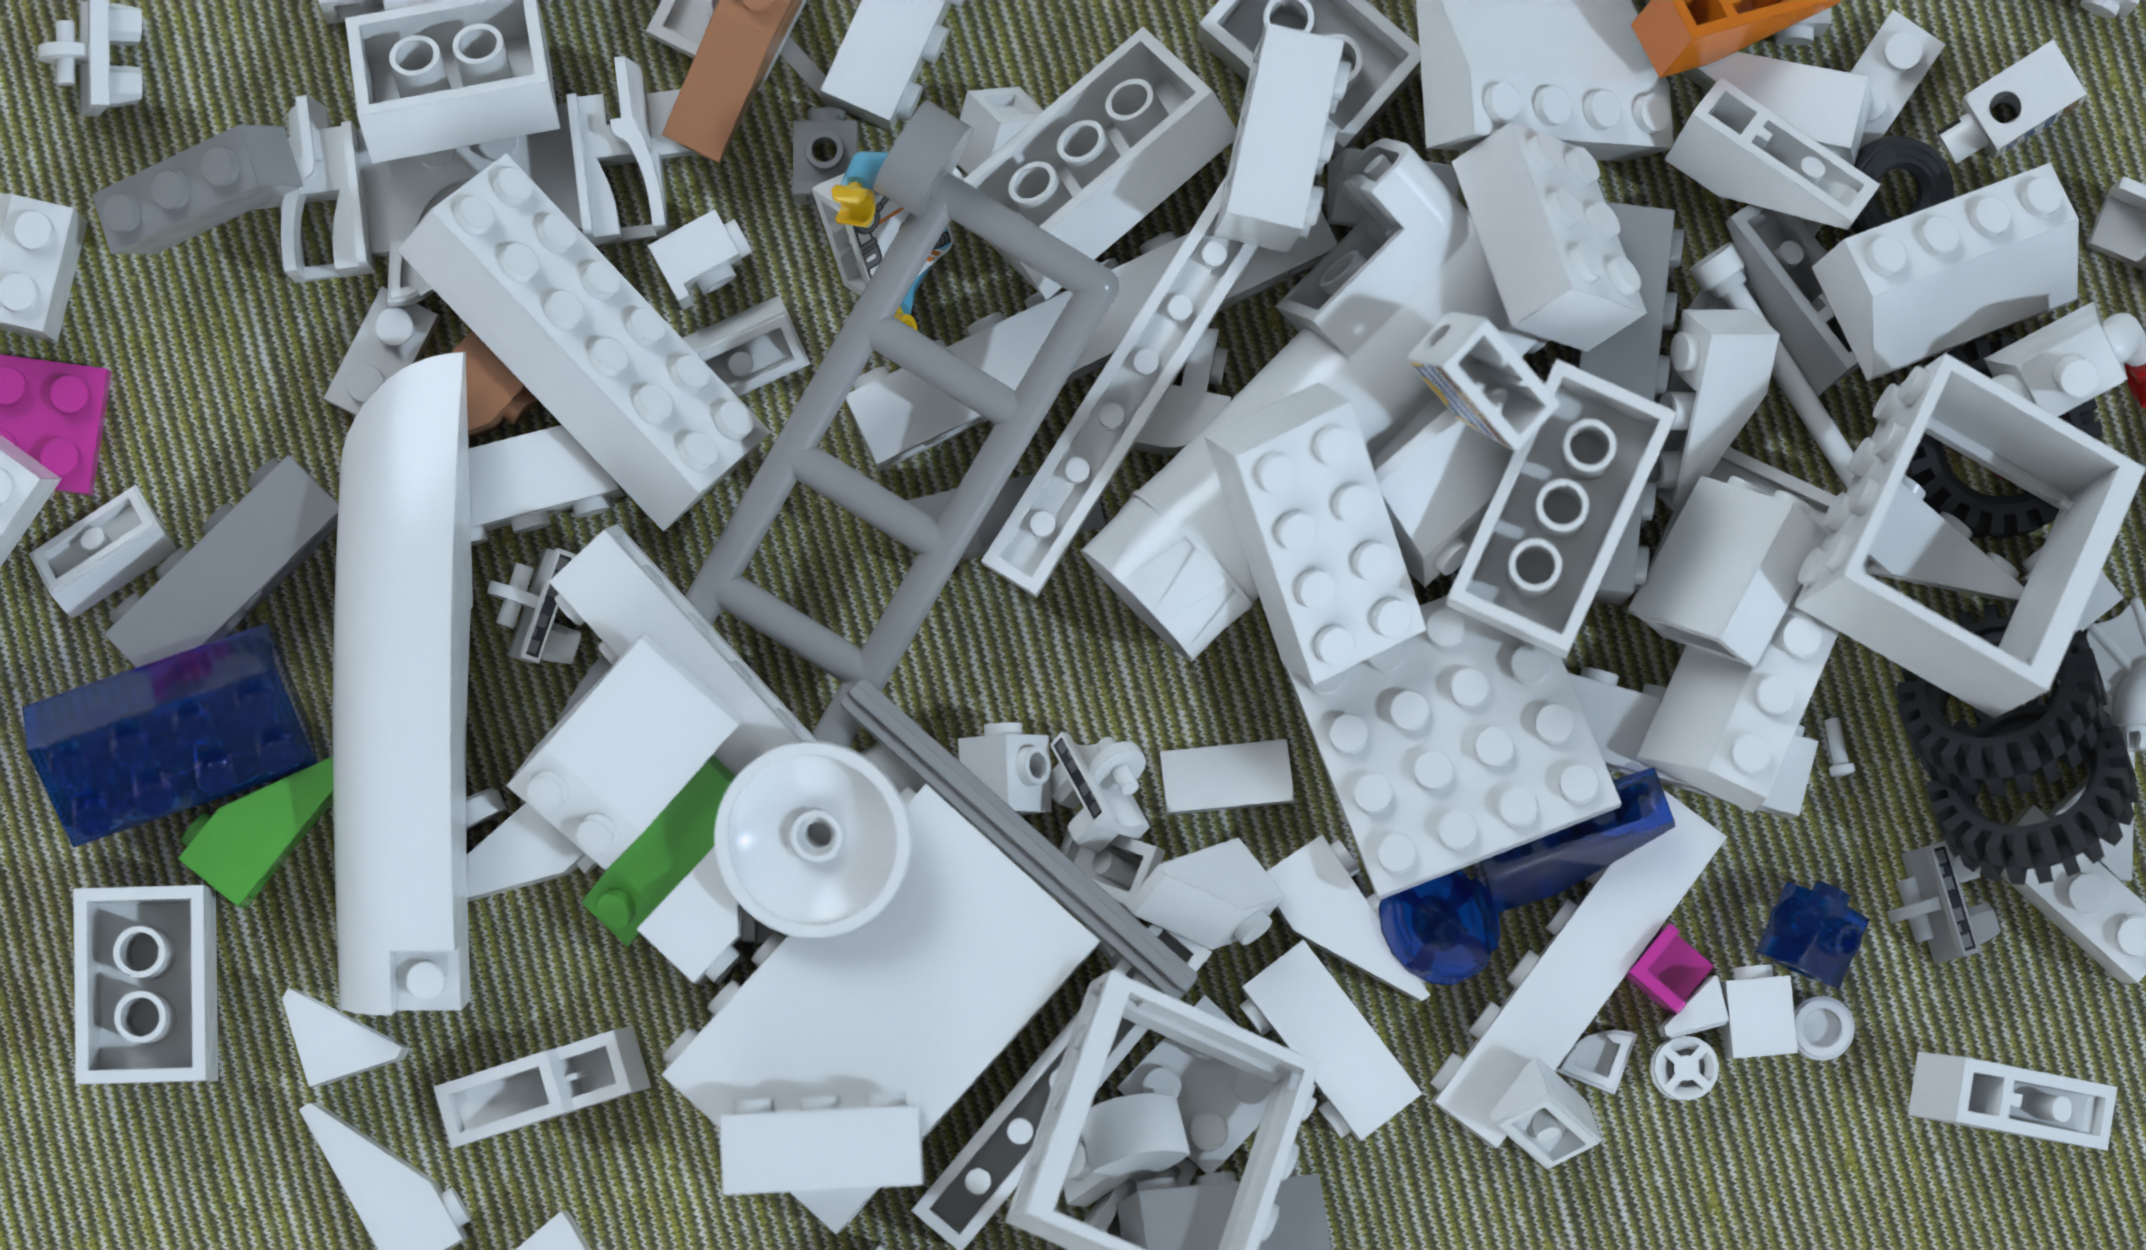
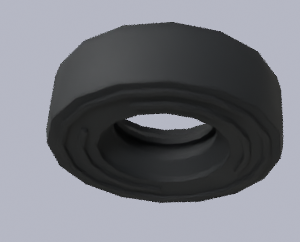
(1905, 153)

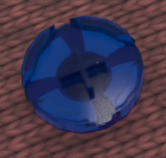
(1441, 928)

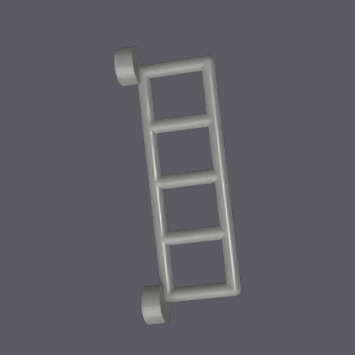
(922, 182)

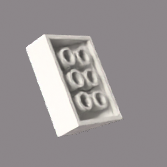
(1544, 66)

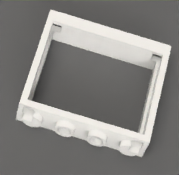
(1076, 1082)

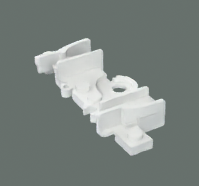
(393, 196)

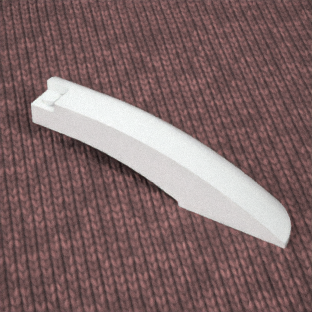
(403, 695)

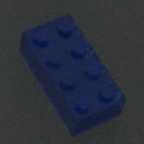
(169, 735)

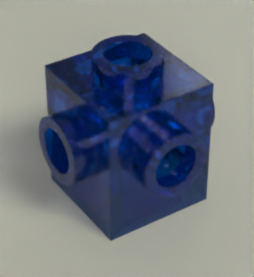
(1813, 932)

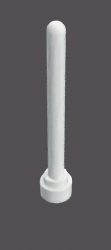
(1724, 277)

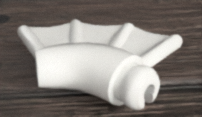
(2121, 659)

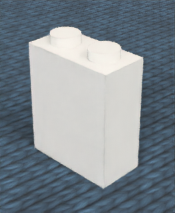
(1728, 569)

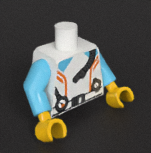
(865, 224)

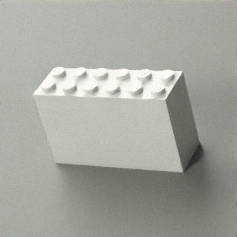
(897, 1004)

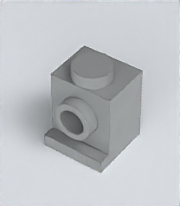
(821, 126)

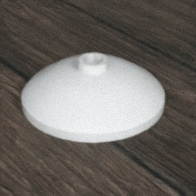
(782, 870)

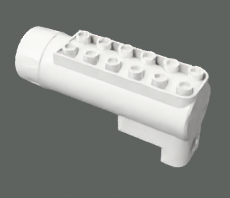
(1357, 319)

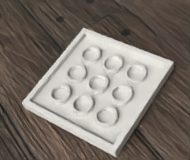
(1454, 749)

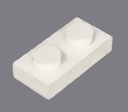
(383, 346)

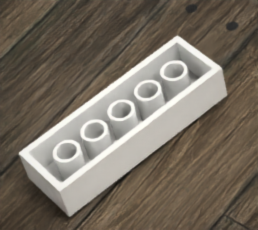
(583, 340)

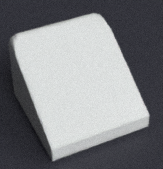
(1703, 1011)

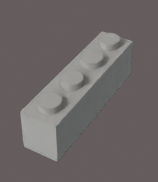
(231, 568)

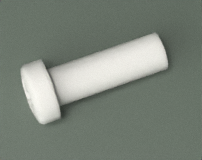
(1837, 749)

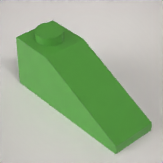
(257, 833)
(661, 854)

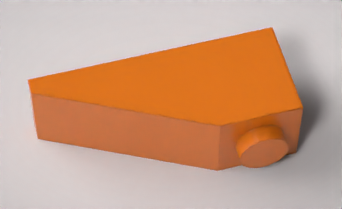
(1700, 32)

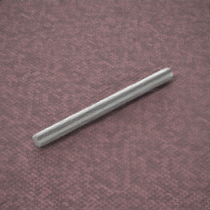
(1018, 840)

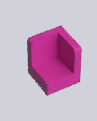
(1669, 970)

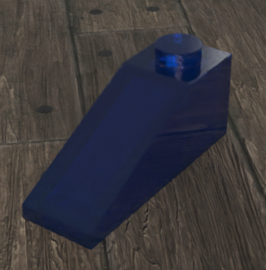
(1577, 852)

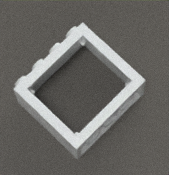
(2022, 444)

